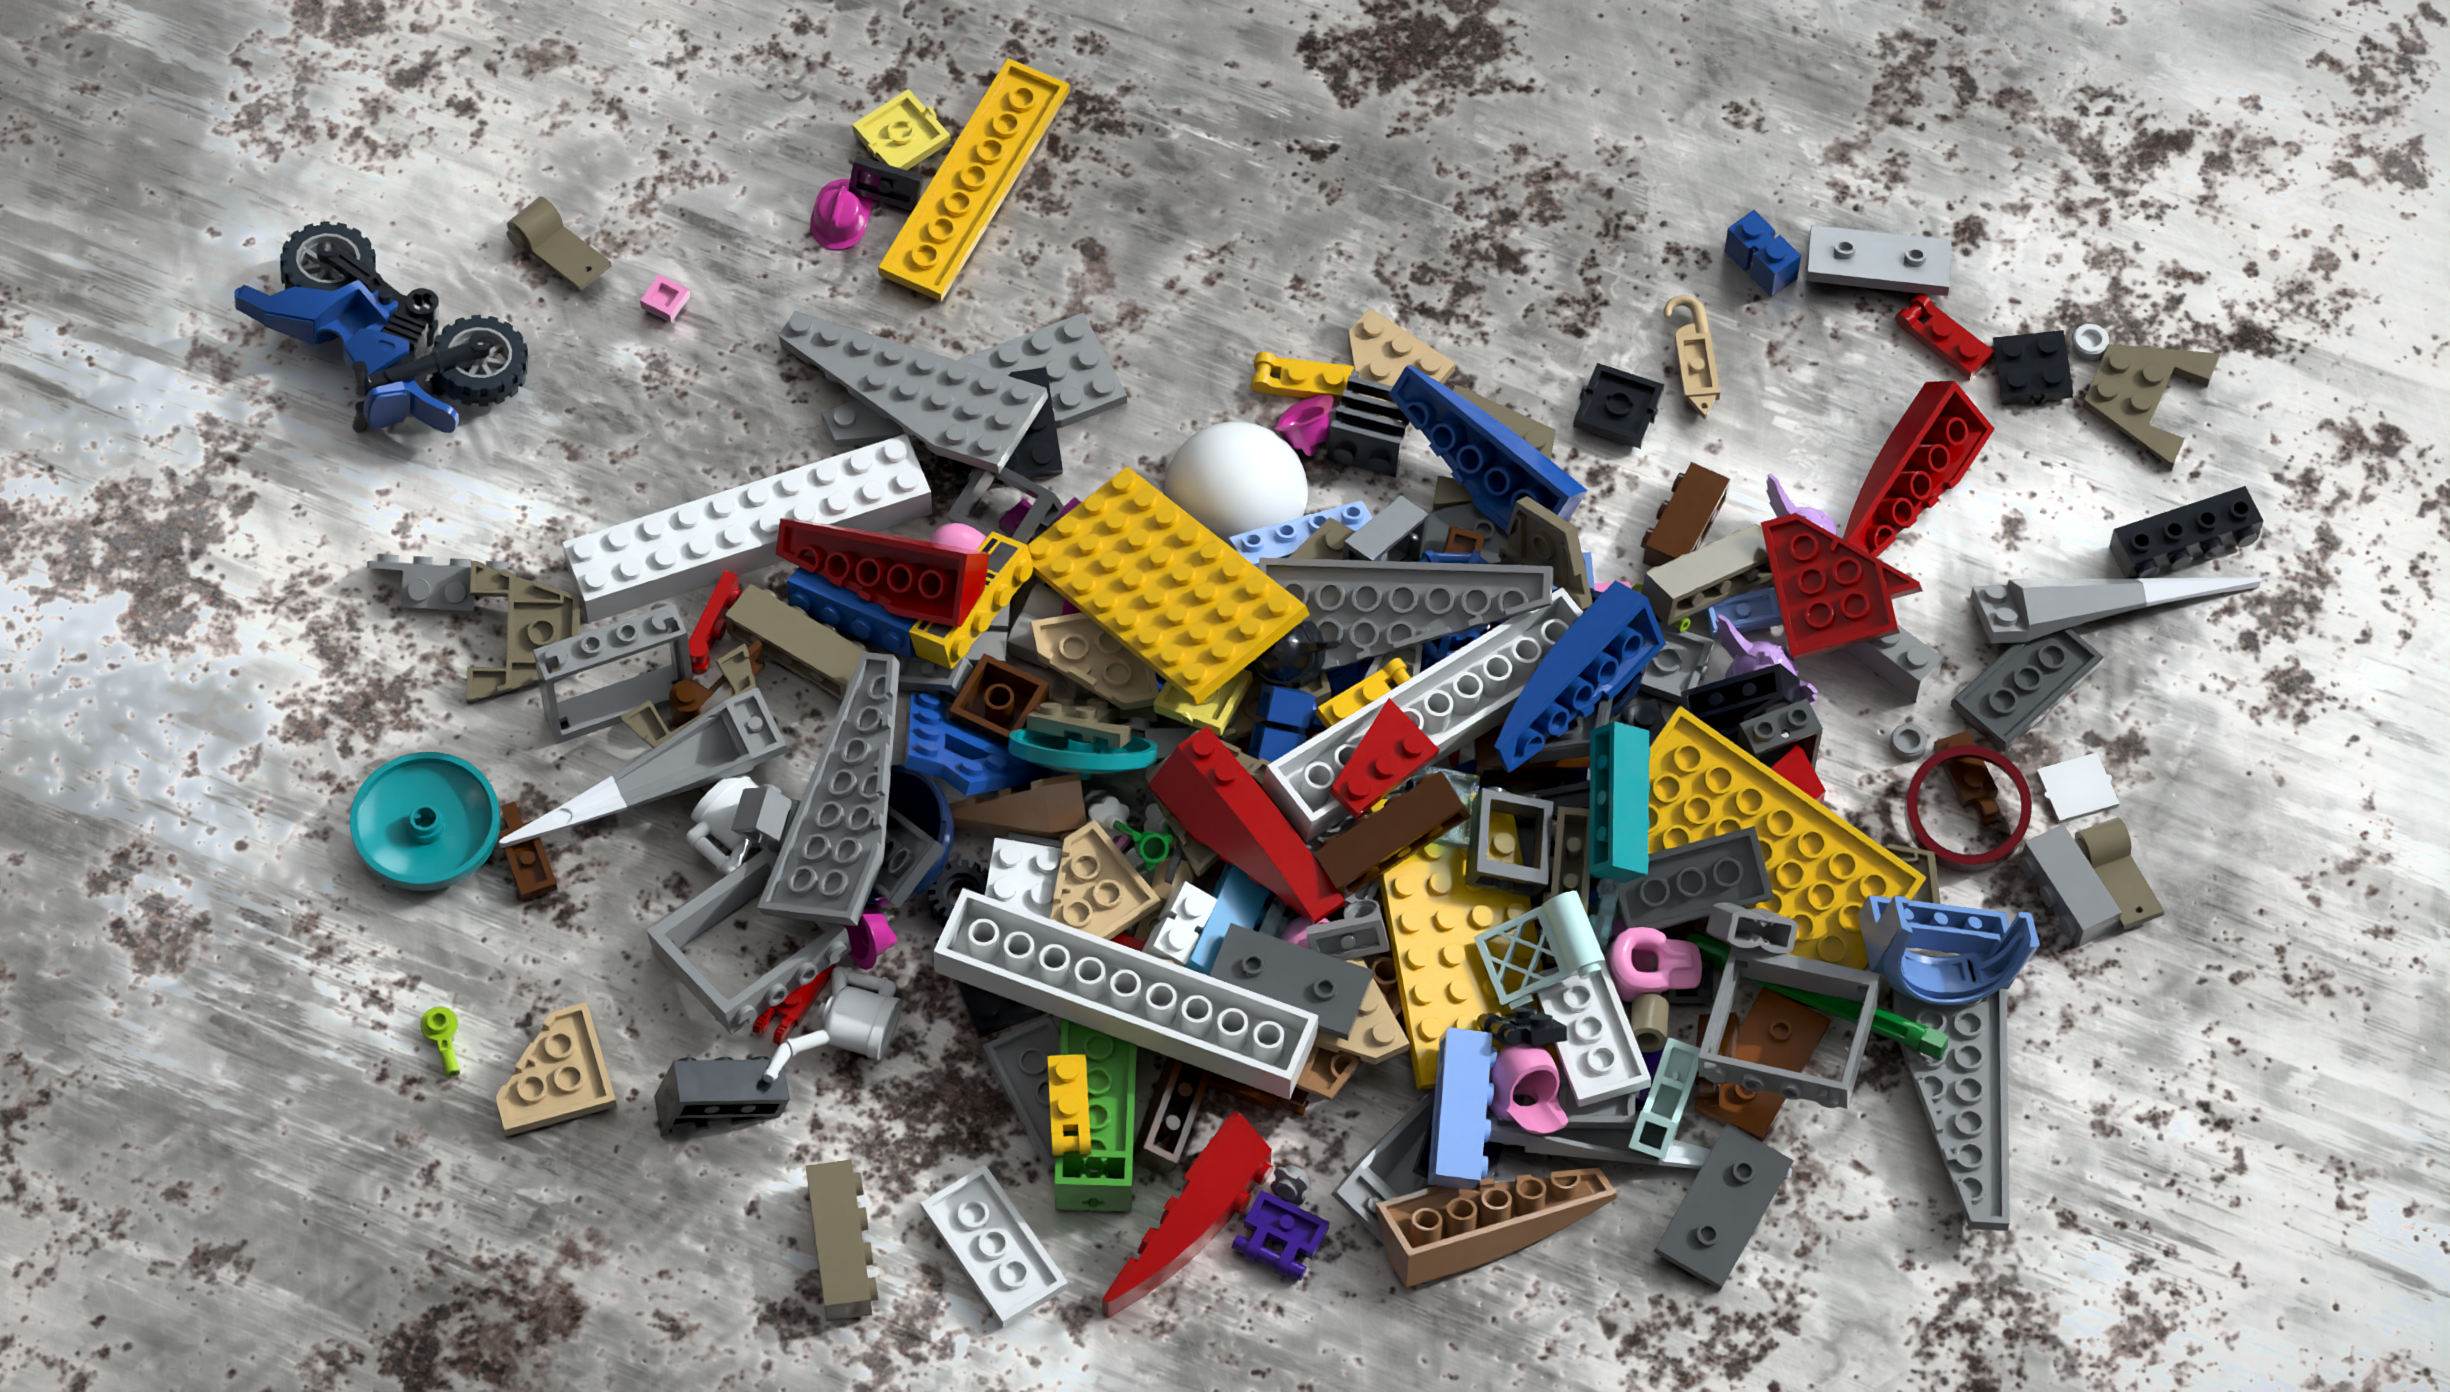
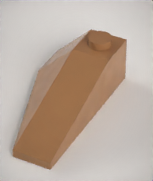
(1047, 810)

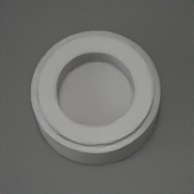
(1908, 742)

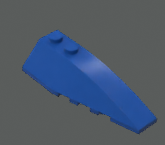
(1483, 452)
(1585, 665)

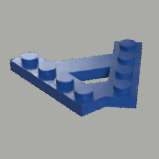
(990, 763)

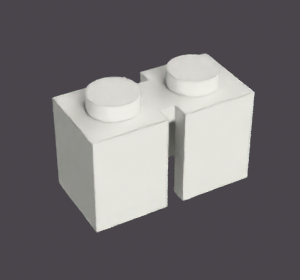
(1177, 937)

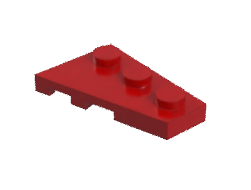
(1383, 760)

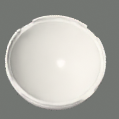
(1237, 479)

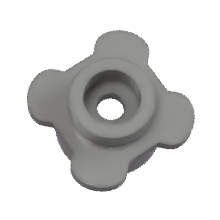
(1290, 1184)

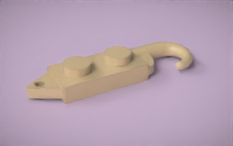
(1695, 356)

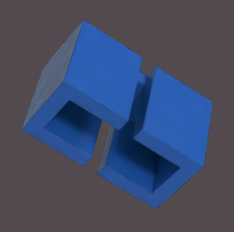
(1775, 260)
(1286, 707)

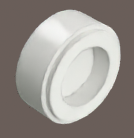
(2090, 342)

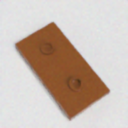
(1775, 1035)

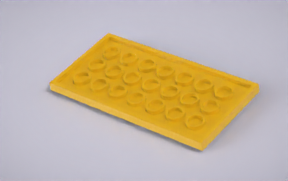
(1164, 585)
(1813, 857)
(1434, 946)

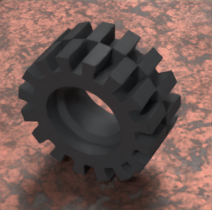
(950, 879)

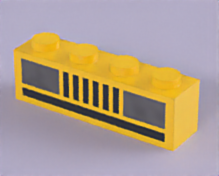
(1006, 571)

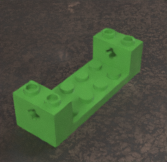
(1111, 1119)

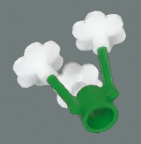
(1149, 846)

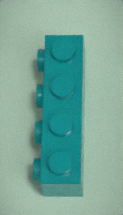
(1619, 802)

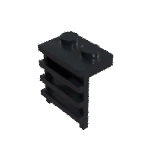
(1365, 438)

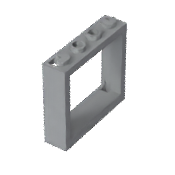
(604, 645)
(713, 906)
(1799, 974)

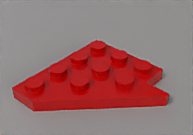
(1830, 588)

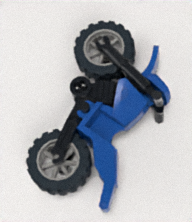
(386, 333)

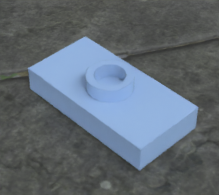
(1746, 611)

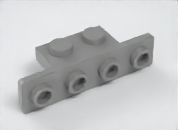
(435, 585)

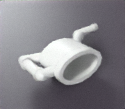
(716, 816)
(850, 1019)

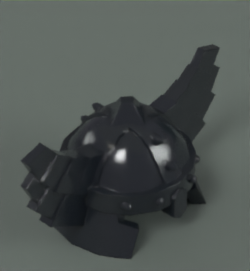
(1295, 657)

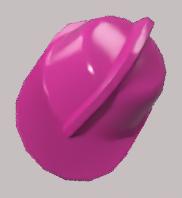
(839, 216)
(1306, 423)
(870, 937)

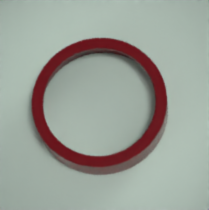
(1950, 859)

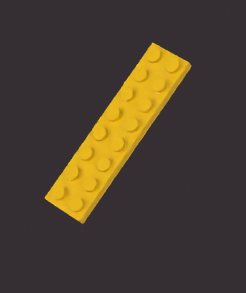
(974, 179)

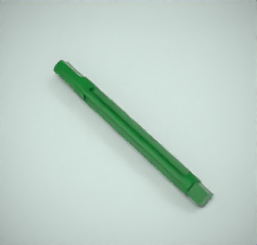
(1884, 1022)

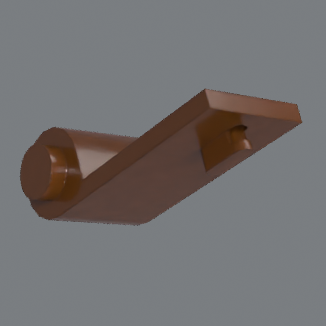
(692, 699)

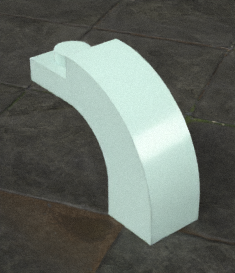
(1666, 1099)

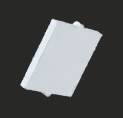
(2077, 788)

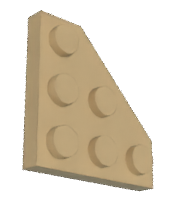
(1384, 350)
(1094, 660)
(1099, 886)
(1375, 1032)
(557, 1075)

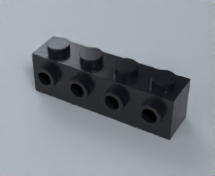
(2186, 534)

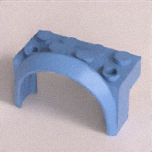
(1973, 933)

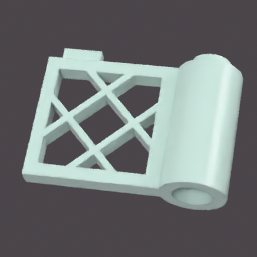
(1570, 942)

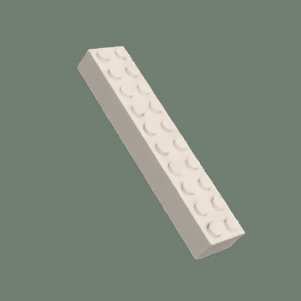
(740, 527)
(1447, 702)
(1126, 993)

